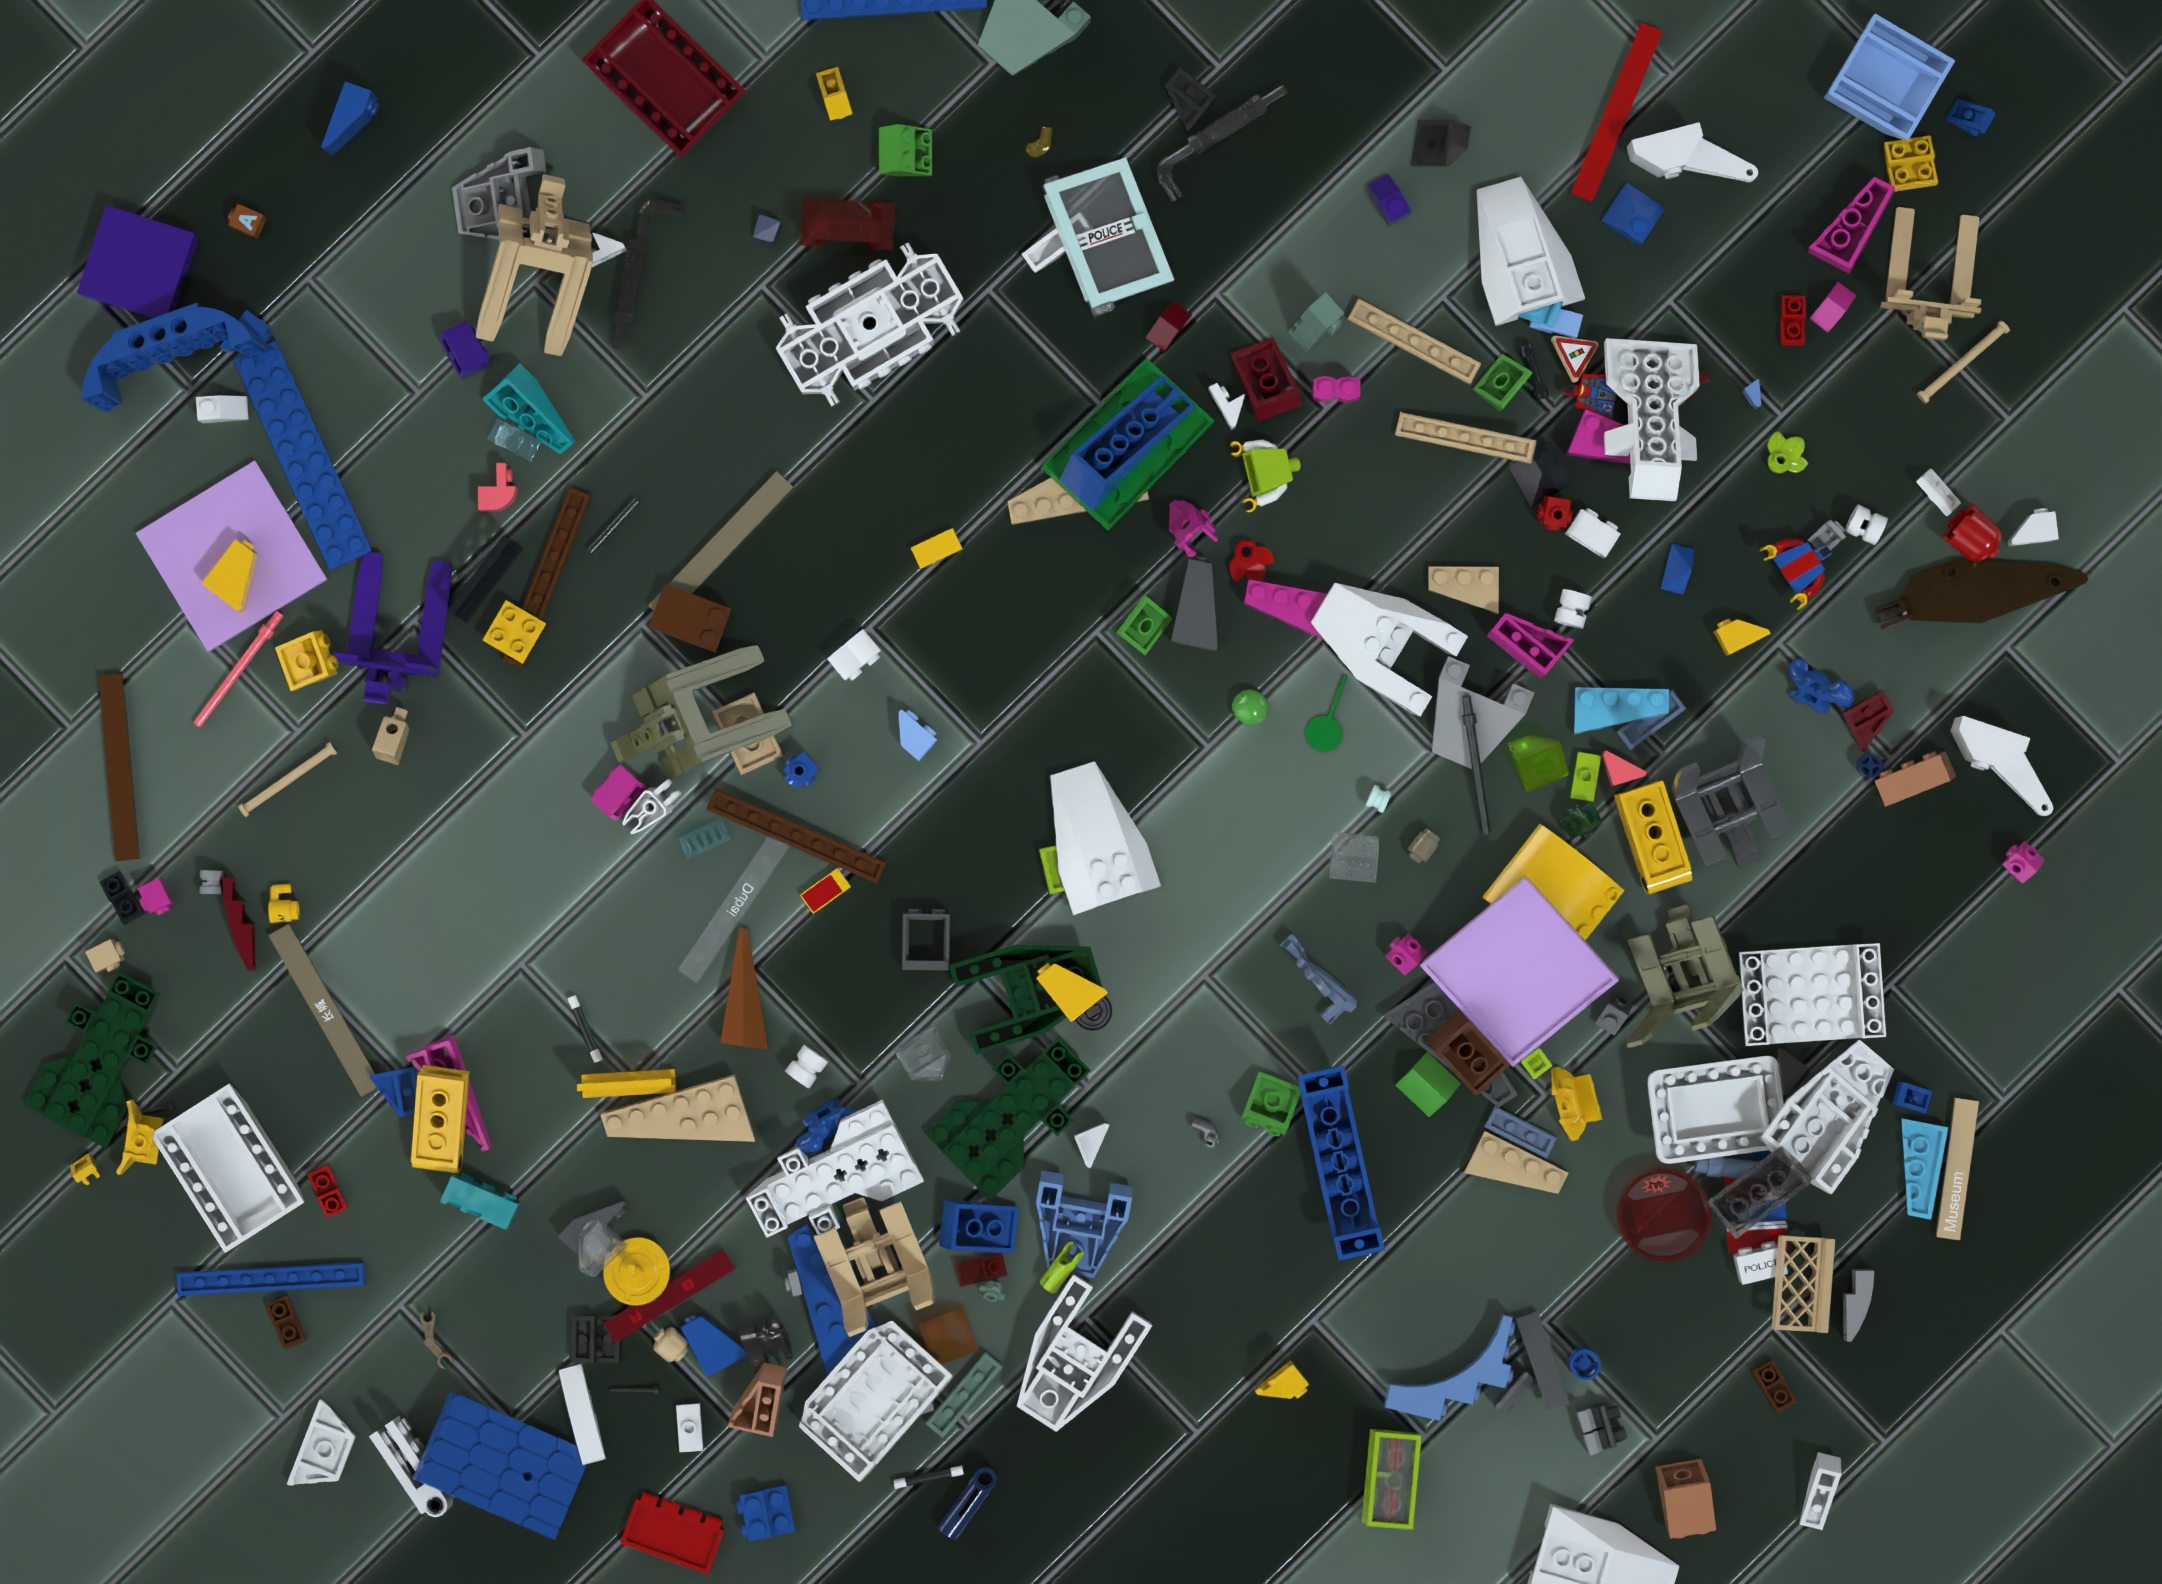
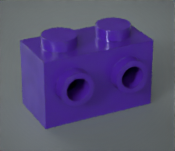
(464, 349)

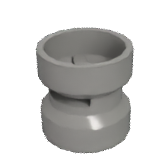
(211, 882)

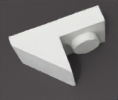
(608, 249)
(1229, 410)

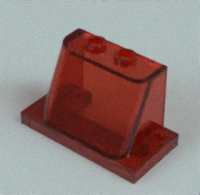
(847, 222)

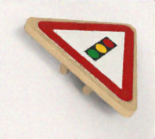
(1574, 354)

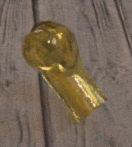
(1042, 145)

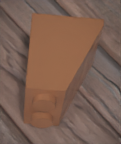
(1686, 1498)

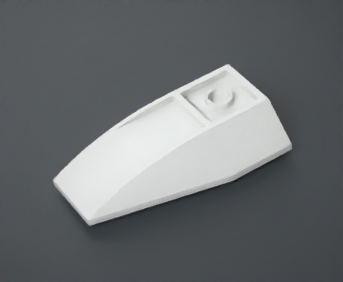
(1521, 253)

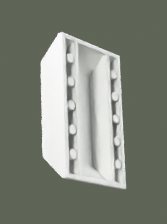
(228, 1167)

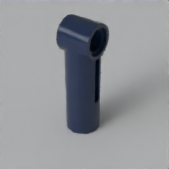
(955, 1522)

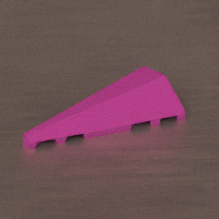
(446, 1054)

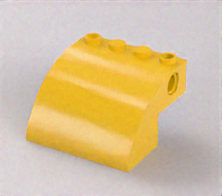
(1564, 877)

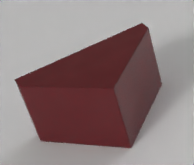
(1168, 326)

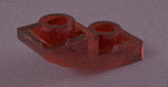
(980, 1269)

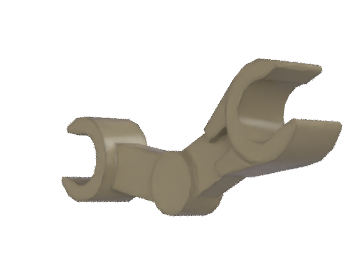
(430, 1340)

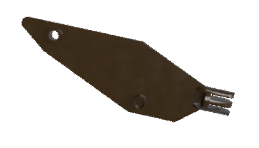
(1977, 591)

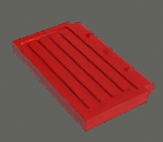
(673, 1535)

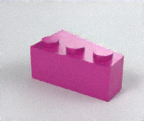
(1529, 644)

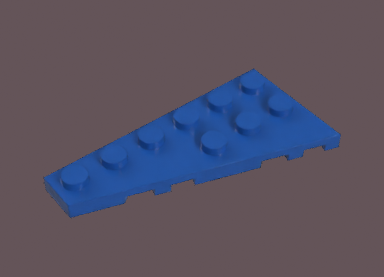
(822, 1299)

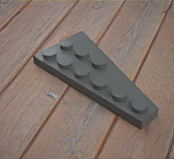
(1424, 1015)

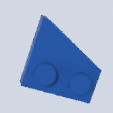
(398, 1089)

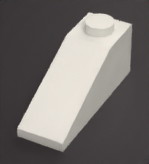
(1820, 1490)

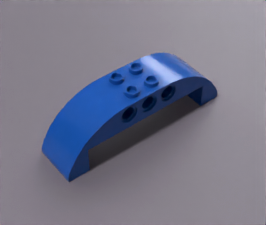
(1340, 1163)

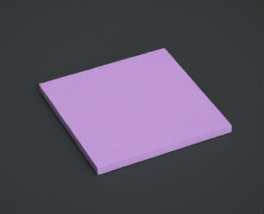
(200, 531)
(1519, 971)

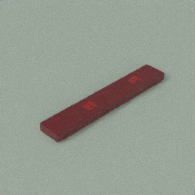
(674, 1294)

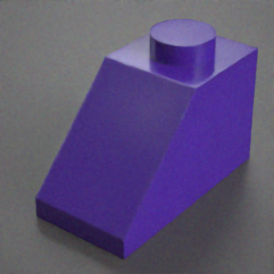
(1389, 199)

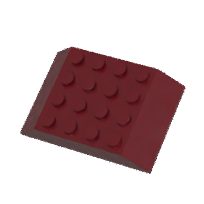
(663, 76)

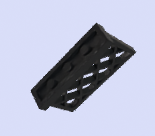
(484, 579)

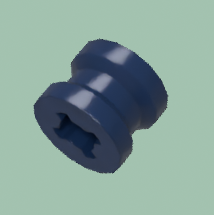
(1873, 765)

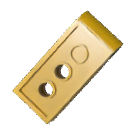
(1661, 859)
(438, 1140)

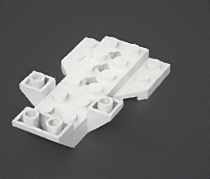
(1653, 434)
(813, 1185)

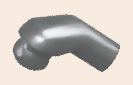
(1208, 1130)

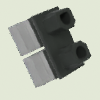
(1602, 1437)

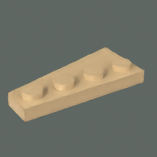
(1507, 1163)

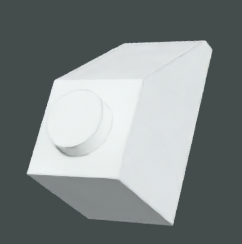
(222, 408)
(2036, 529)

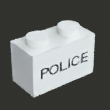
(1757, 1263)

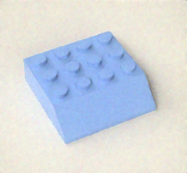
(1889, 78)

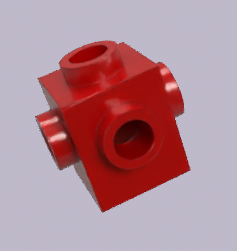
(1547, 509)

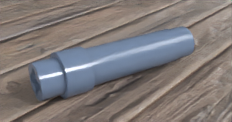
(1723, 1166)

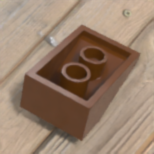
(690, 618)
(1467, 1052)

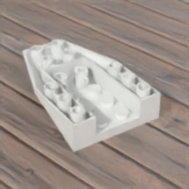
(1596, 1551)

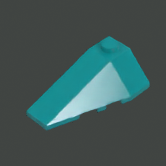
(525, 403)

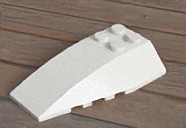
(1097, 841)
(1831, 1115)

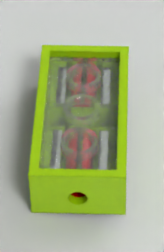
(1391, 1479)

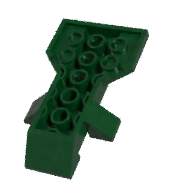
(112, 1037)
(1030, 1096)

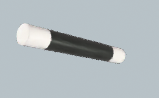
(585, 1029)
(929, 1476)

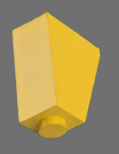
(233, 574)
(1069, 990)

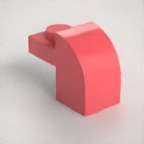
(500, 496)

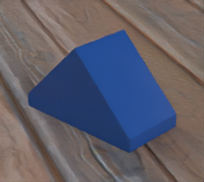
(1911, 1097)

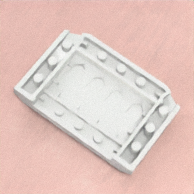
(872, 1398)

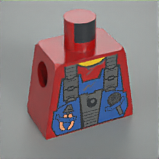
(1592, 395)

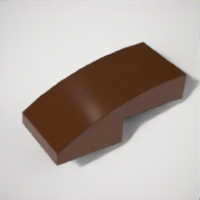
(286, 1322)
(1774, 1386)

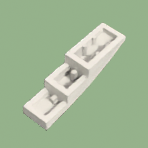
(582, 1414)

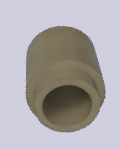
(1423, 846)

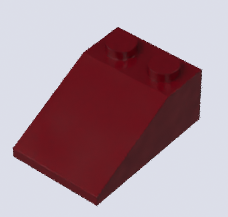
(1266, 379)

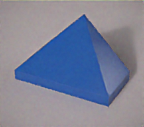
(1678, 569)

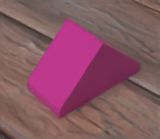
(1833, 307)

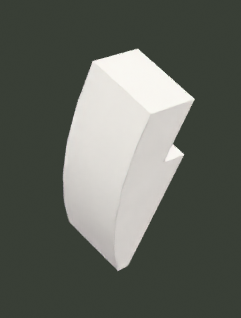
(1045, 251)

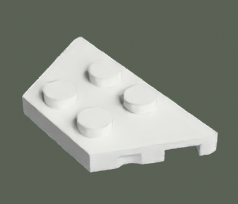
(323, 1448)

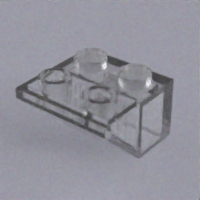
(1354, 857)

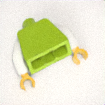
(1266, 470)

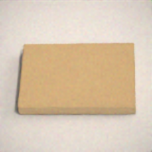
(755, 754)

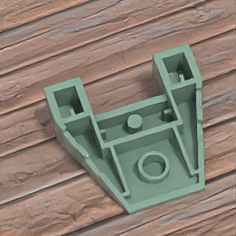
(1026, 31)

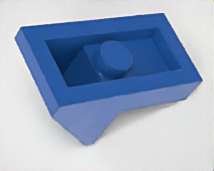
(1970, 117)

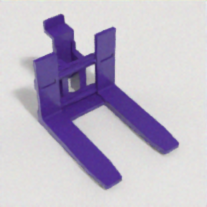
(390, 663)

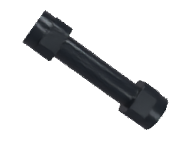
(1527, 352)

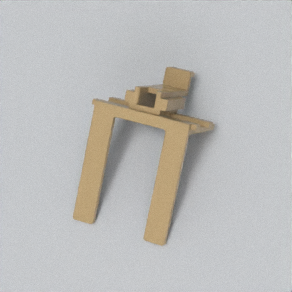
(1931, 315)

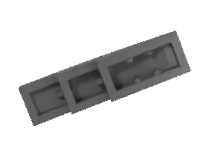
(1542, 1361)

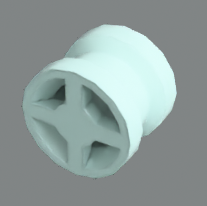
(1378, 798)

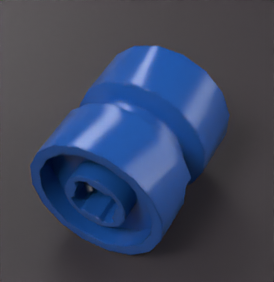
(1583, 1363)

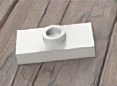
(1938, 492)
(689, 1427)

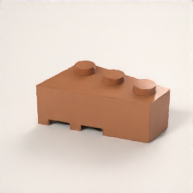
(1915, 777)
(760, 1402)

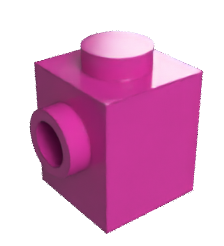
(156, 897)

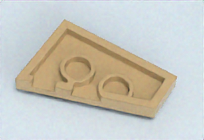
(1467, 584)

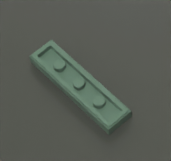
(964, 1394)

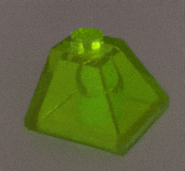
(1538, 761)

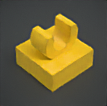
(83, 1168)

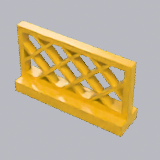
(627, 1083)

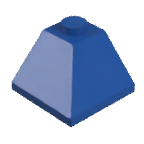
(1632, 214)

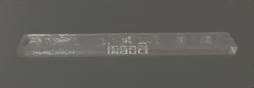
(733, 908)

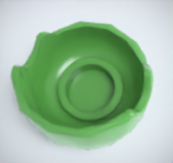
(1250, 707)

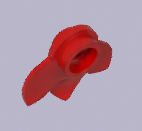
(1250, 565)

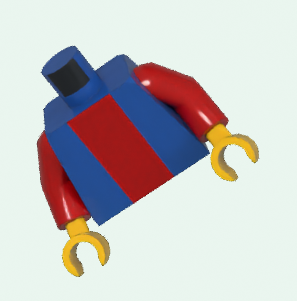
(1800, 566)

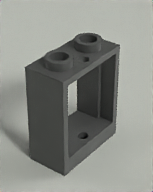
(916, 914)

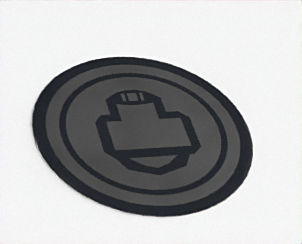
(1096, 1016)

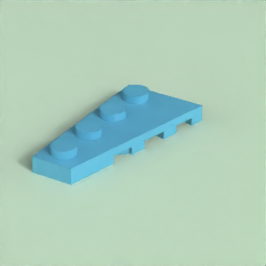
(1922, 1160)

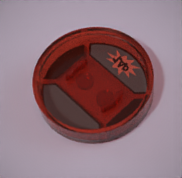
(1663, 1215)

